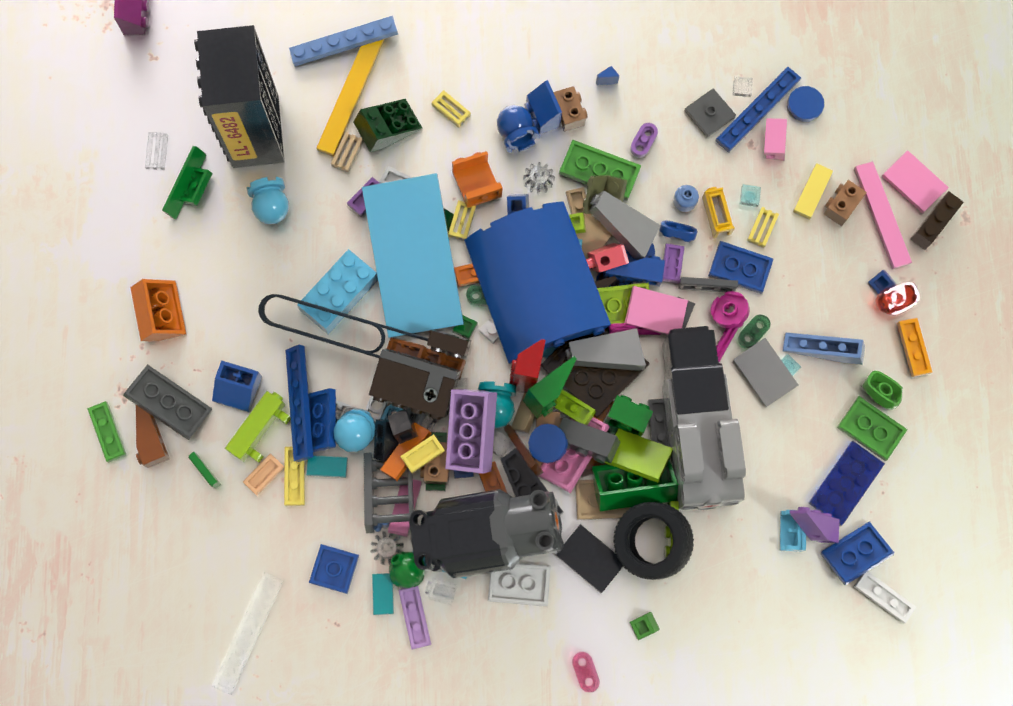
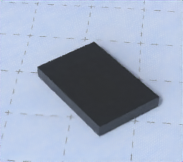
(590, 558)

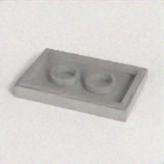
(765, 372)

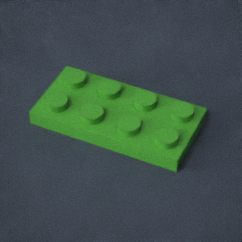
(588, 161)

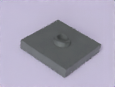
(710, 112)

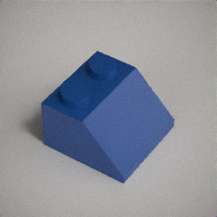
(544, 108)

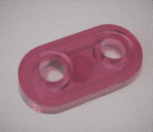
(585, 672)

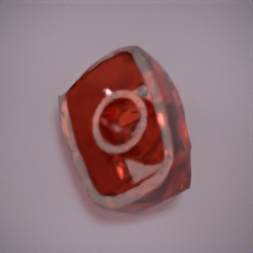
(897, 298)

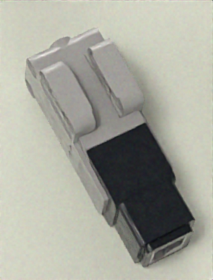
(700, 422)

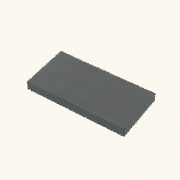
(167, 402)

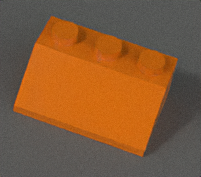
(157, 309)

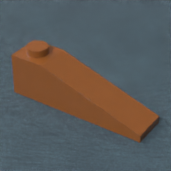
(149, 440)

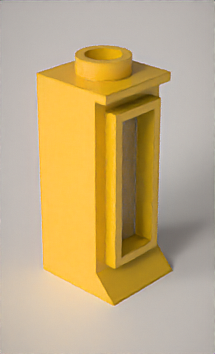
(717, 211)

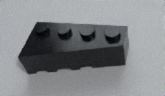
(521, 476)

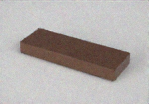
(525, 453)

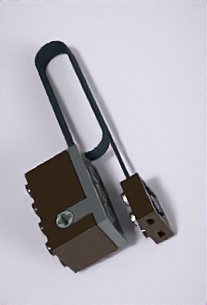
(399, 376)

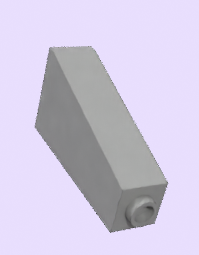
(625, 224)
(611, 351)

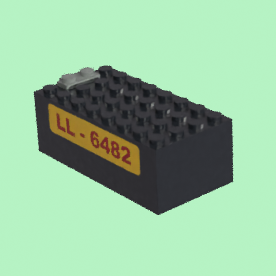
(239, 96)

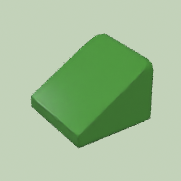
(644, 625)

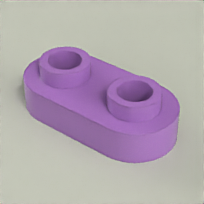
(644, 141)

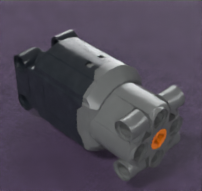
(485, 532)

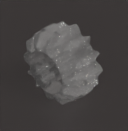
(545, 174)
(386, 540)

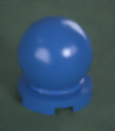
(516, 127)

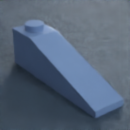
(825, 347)

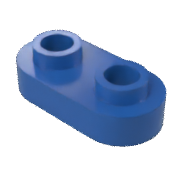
(678, 230)

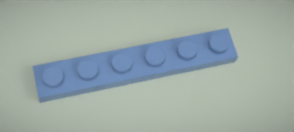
(343, 41)

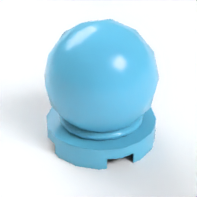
(268, 201)
(354, 430)

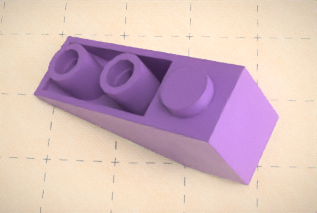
(817, 525)

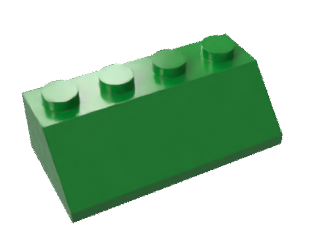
(623, 489)

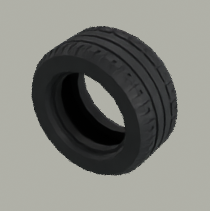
(625, 540)

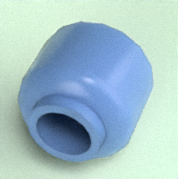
(685, 198)

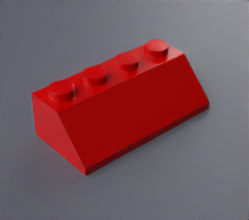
(527, 367)

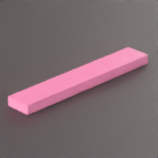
(883, 215)

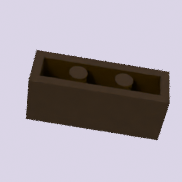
(936, 220)

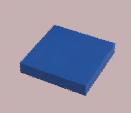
(334, 569)

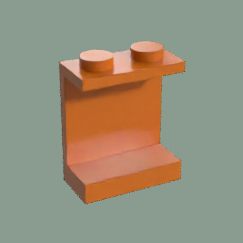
(476, 179)

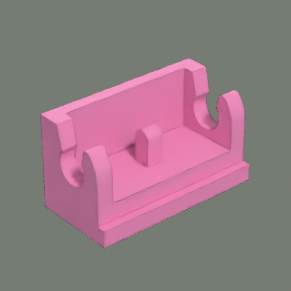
(775, 138)

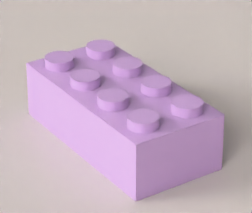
(471, 430)

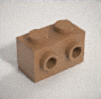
(572, 112)
(844, 203)
(435, 471)

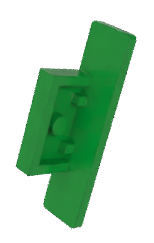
(189, 184)

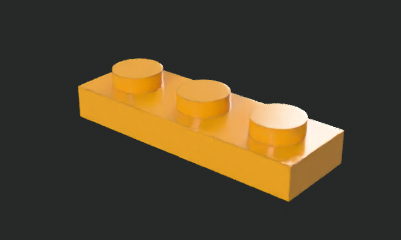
(914, 347)

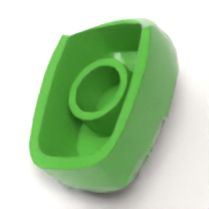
(883, 390)

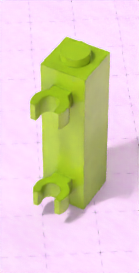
(256, 425)

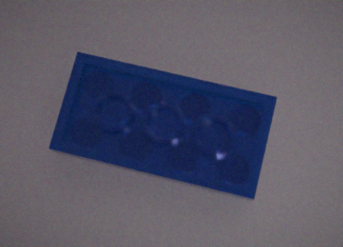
(846, 482)

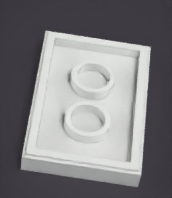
(521, 585)

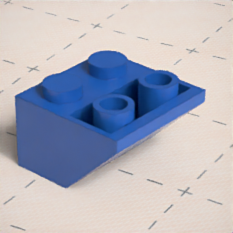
(235, 386)

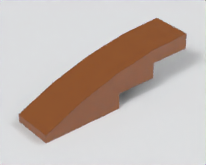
(424, 353)

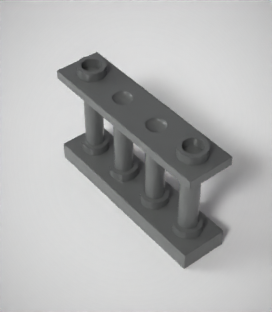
(372, 500)

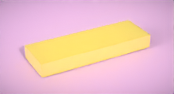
(813, 191)
(293, 480)

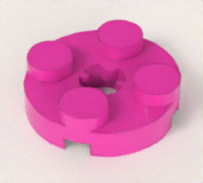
(737, 317)

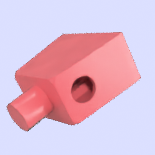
(611, 256)

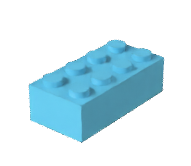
(339, 290)

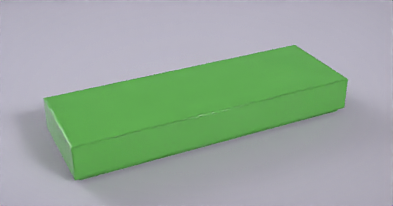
(106, 431)

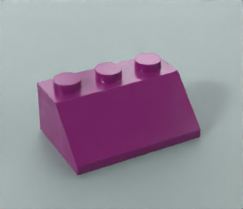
(131, 16)

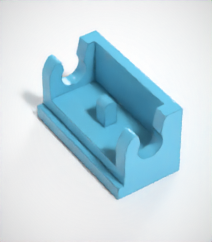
(791, 535)

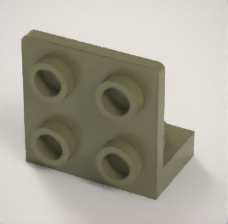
(610, 184)

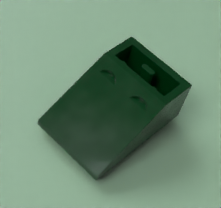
(386, 124)

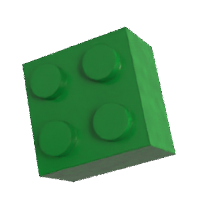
(629, 415)

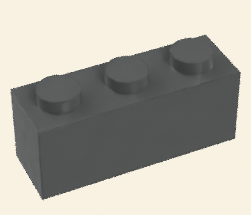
(590, 441)

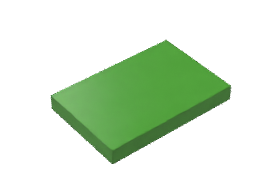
(872, 428)

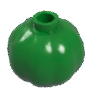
(404, 572)

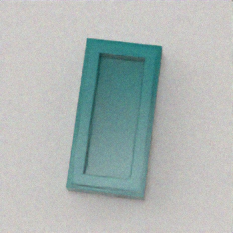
(327, 466)
(382, 594)

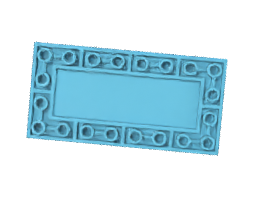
(412, 255)

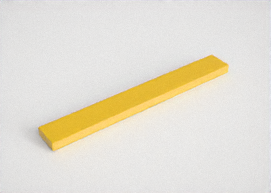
(349, 97)

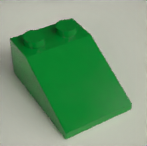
(544, 394)

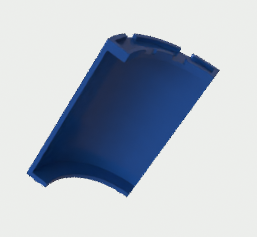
(536, 279)

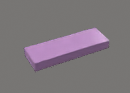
(414, 617)

